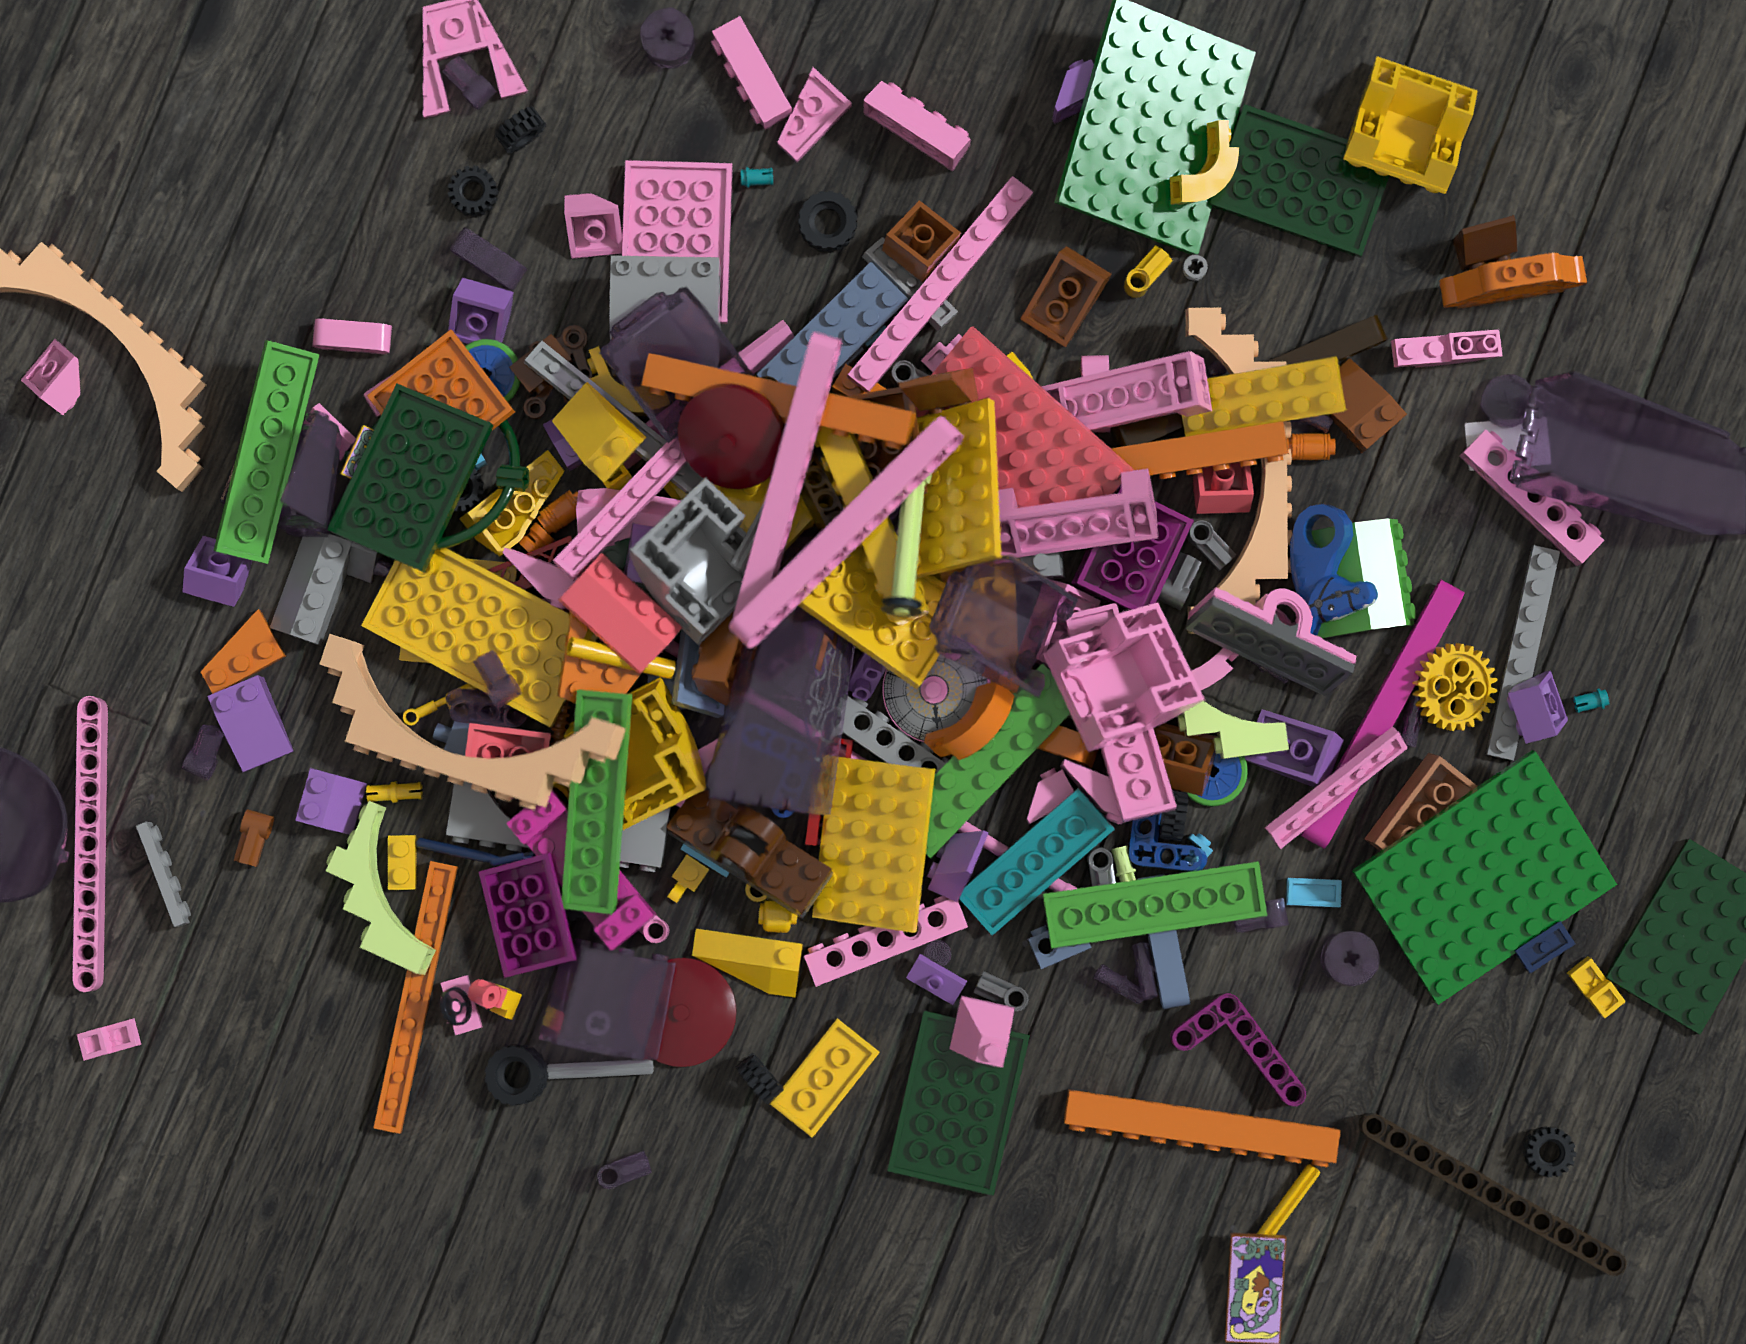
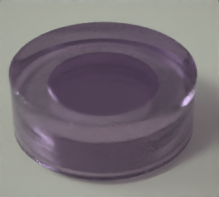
(938, 952)

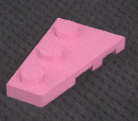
(814, 114)

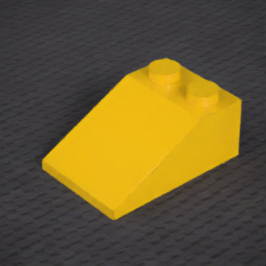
(597, 432)

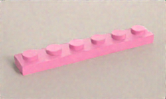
(1336, 787)

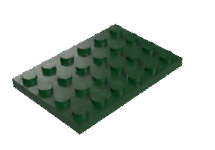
(1300, 183)
(410, 477)
(1687, 939)
(955, 1110)

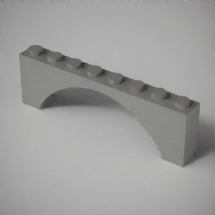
(481, 818)

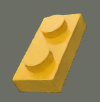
(402, 862)

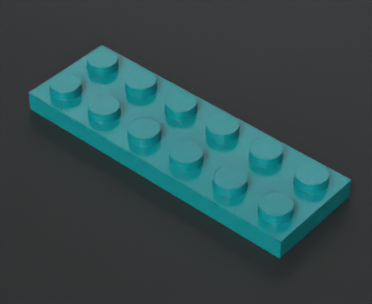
(1035, 861)

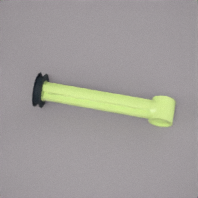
(902, 600)

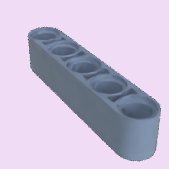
(1168, 967)

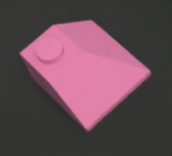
(592, 226)
(55, 377)
(982, 1030)

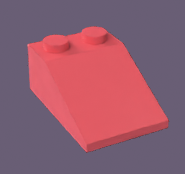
(1223, 490)
(503, 742)

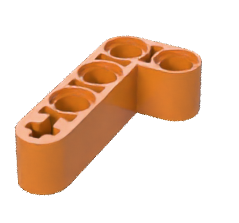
(1069, 745)

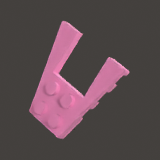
(454, 30)

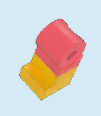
(494, 997)

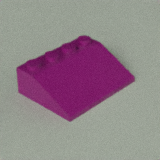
(1136, 570)
(527, 915)

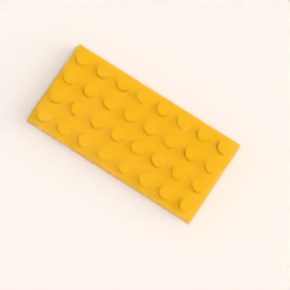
(466, 611)

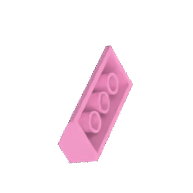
(916, 125)

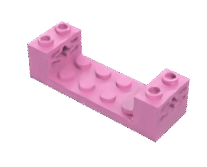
(1137, 392)
(1081, 521)

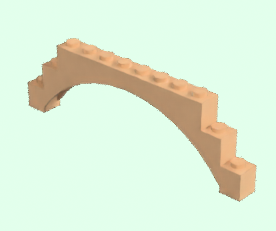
(168, 379)
(1268, 542)
(522, 777)

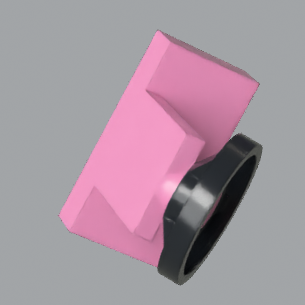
(457, 1006)

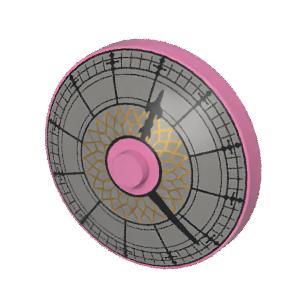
(936, 703)

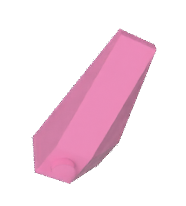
(592, 501)

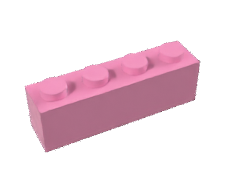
(751, 72)

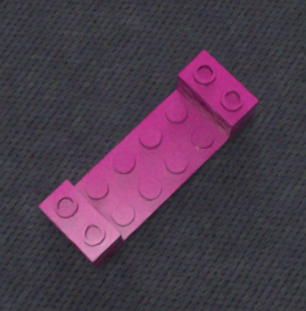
(545, 833)

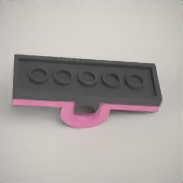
(1270, 639)

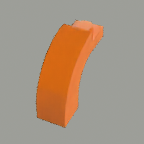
(977, 726)

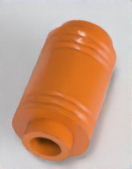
(1311, 446)
(559, 512)

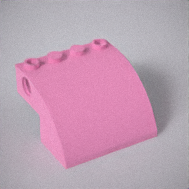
(1123, 677)

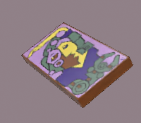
(1255, 1288)

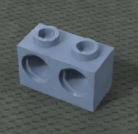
(1057, 954)

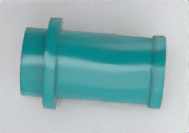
(756, 177)
(1591, 700)

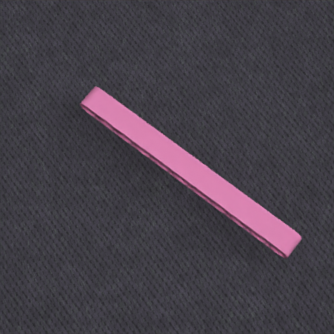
(790, 467)
(846, 532)
(97, 856)

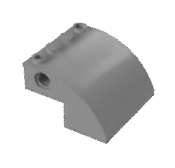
(640, 277)
(689, 560)

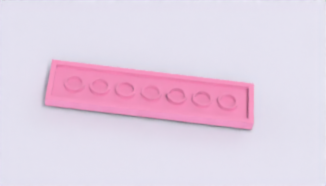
(1136, 762)

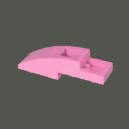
(1446, 349)

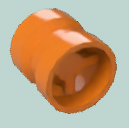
(536, 539)

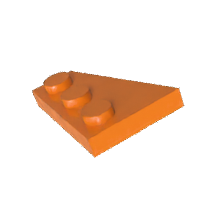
(243, 655)

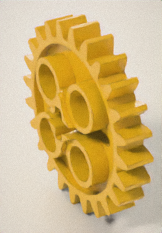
(1442, 668)

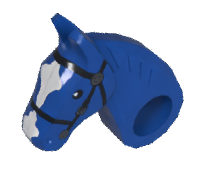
(1316, 569)

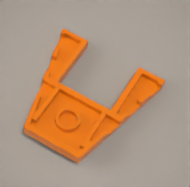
(587, 674)

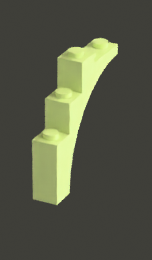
(1235, 735)
(366, 898)

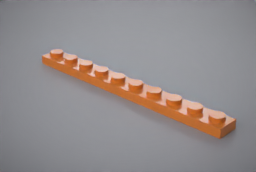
(415, 1001)

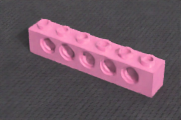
(1536, 513)
(823, 972)

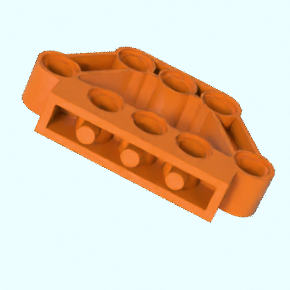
(1513, 280)

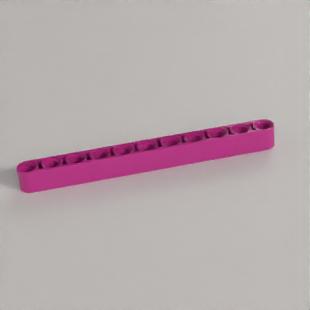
(1392, 694)

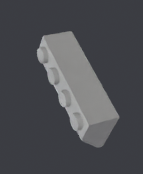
(312, 588)

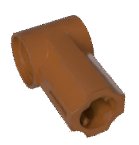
(255, 830)

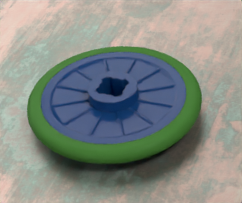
(497, 359)
(1225, 784)

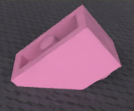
(1048, 794)

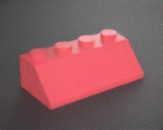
(620, 613)

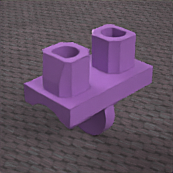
(865, 677)

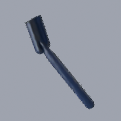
(468, 853)

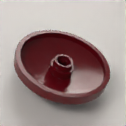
(731, 435)
(698, 1014)

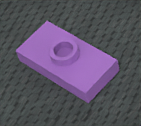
(936, 979)

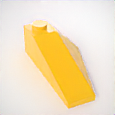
(521, 509)
(755, 960)

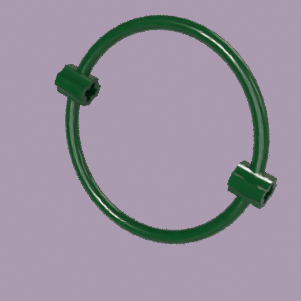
(509, 478)

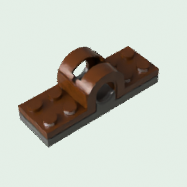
(750, 850)

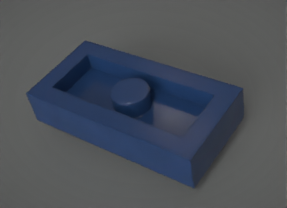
(1544, 947)

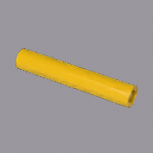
(604, 654)

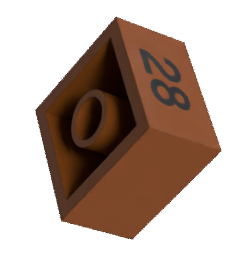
(920, 241)

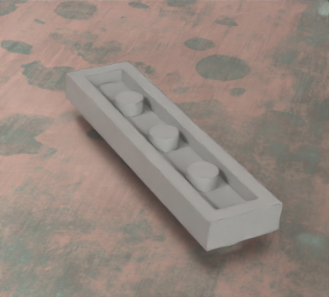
(906, 282)
(160, 863)

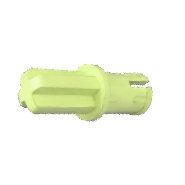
(1123, 864)

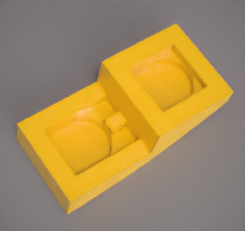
(1596, 987)

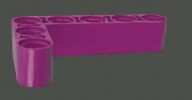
(1246, 1041)

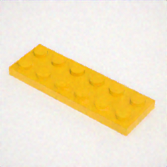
(1270, 396)

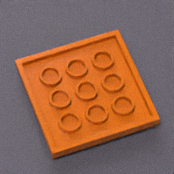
(450, 376)

